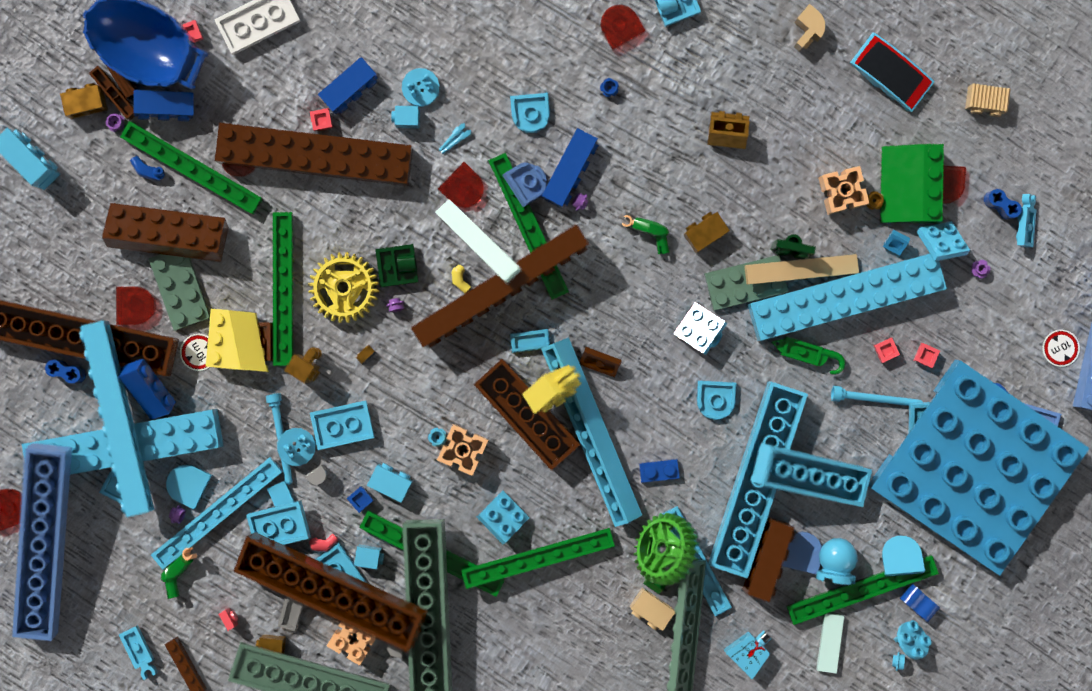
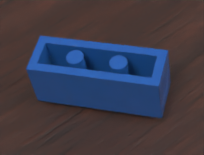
(348, 86)
(163, 105)
(147, 389)

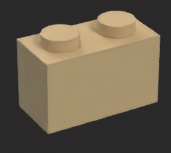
(652, 609)

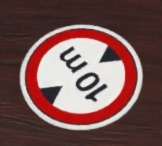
(1061, 348)
(194, 352)

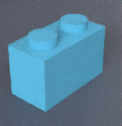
(390, 482)

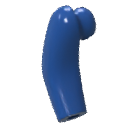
(146, 171)

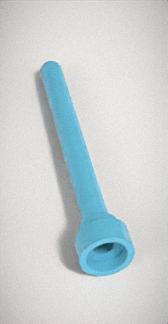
(839, 394)
(274, 402)

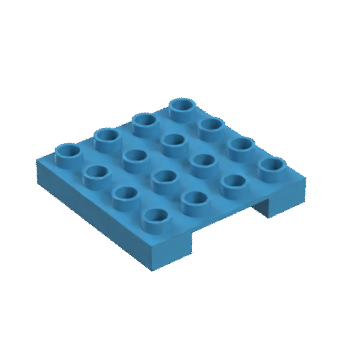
(979, 467)

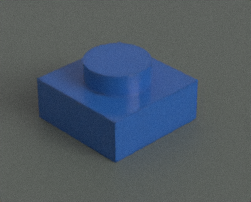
(360, 499)

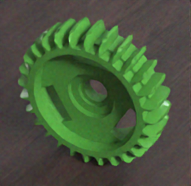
(678, 551)

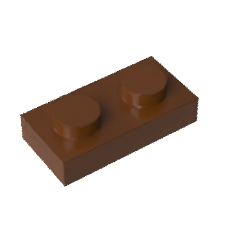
(266, 338)
(600, 362)

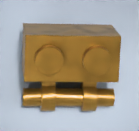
(728, 130)
(303, 366)

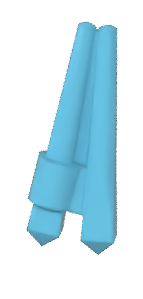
(457, 136)

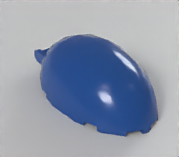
(142, 43)

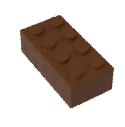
(769, 559)

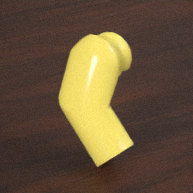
(457, 278)

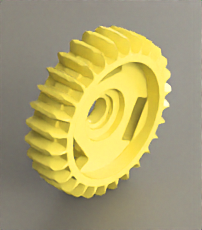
(343, 303)

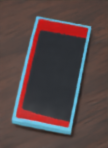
(892, 72)

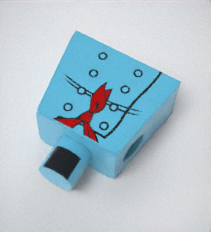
(749, 652)

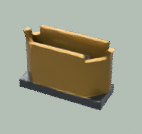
(365, 355)

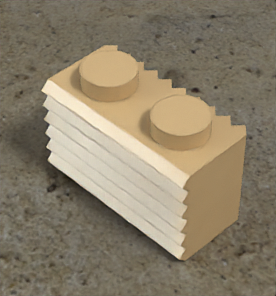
(987, 99)

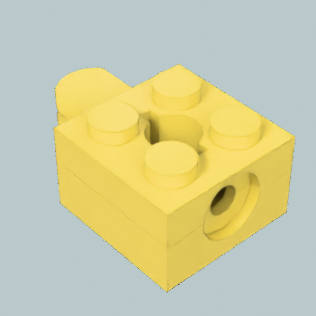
(552, 389)

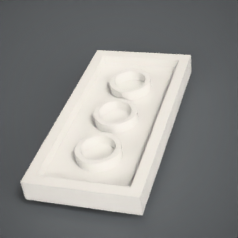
(256, 22)

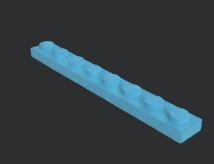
(217, 513)

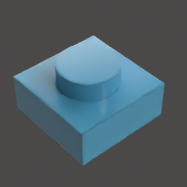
(896, 242)

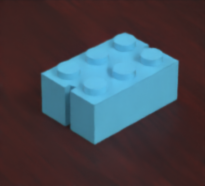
(27, 159)

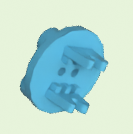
(412, 91)
(288, 451)
(913, 640)

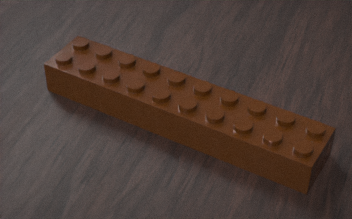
(313, 154)
(495, 288)
(61, 334)
(330, 591)

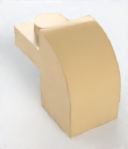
(813, 24)

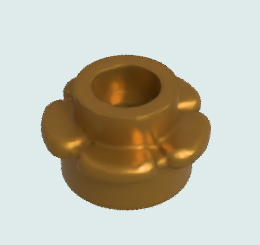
(879, 200)

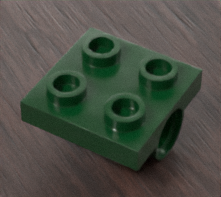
(785, 247)
(397, 265)

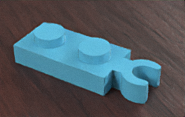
(1027, 221)
(138, 650)

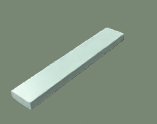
(478, 241)

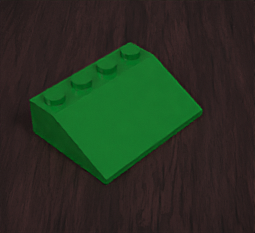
(912, 183)

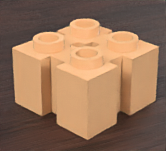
(849, 179)
(451, 453)
(342, 640)

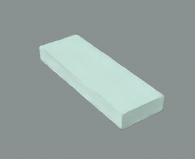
(830, 643)

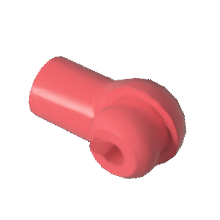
(323, 545)

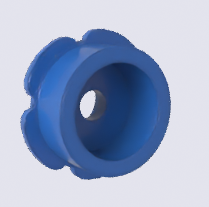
(614, 87)

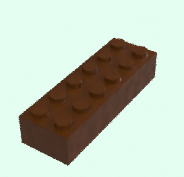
(165, 232)
(539, 430)

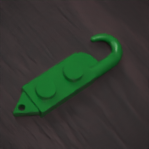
(808, 353)

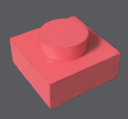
(194, 30)
(321, 119)
(886, 350)
(926, 355)
(229, 618)

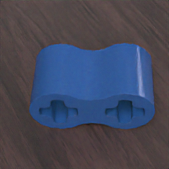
(1002, 204)
(65, 371)
(919, 603)

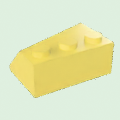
(235, 341)

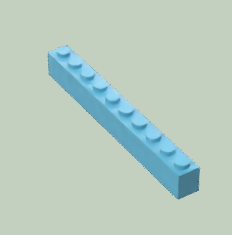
(117, 418)
(595, 439)

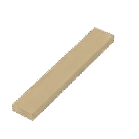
(801, 269)

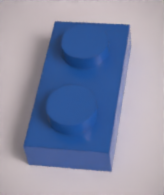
(659, 470)

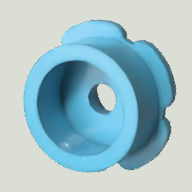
(442, 437)
(898, 661)

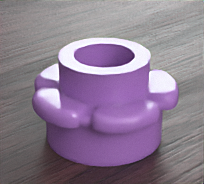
(110, 122)
(580, 201)
(985, 269)
(395, 305)
(177, 514)

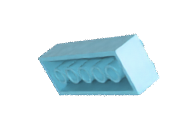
(811, 475)

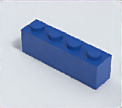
(569, 168)

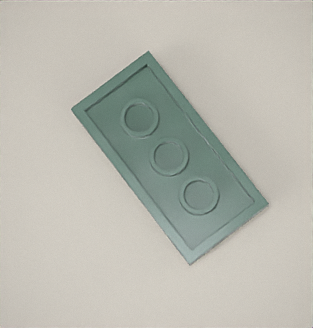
(729, 286)
(179, 290)

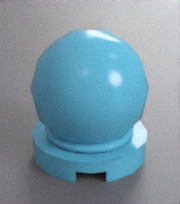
(838, 560)

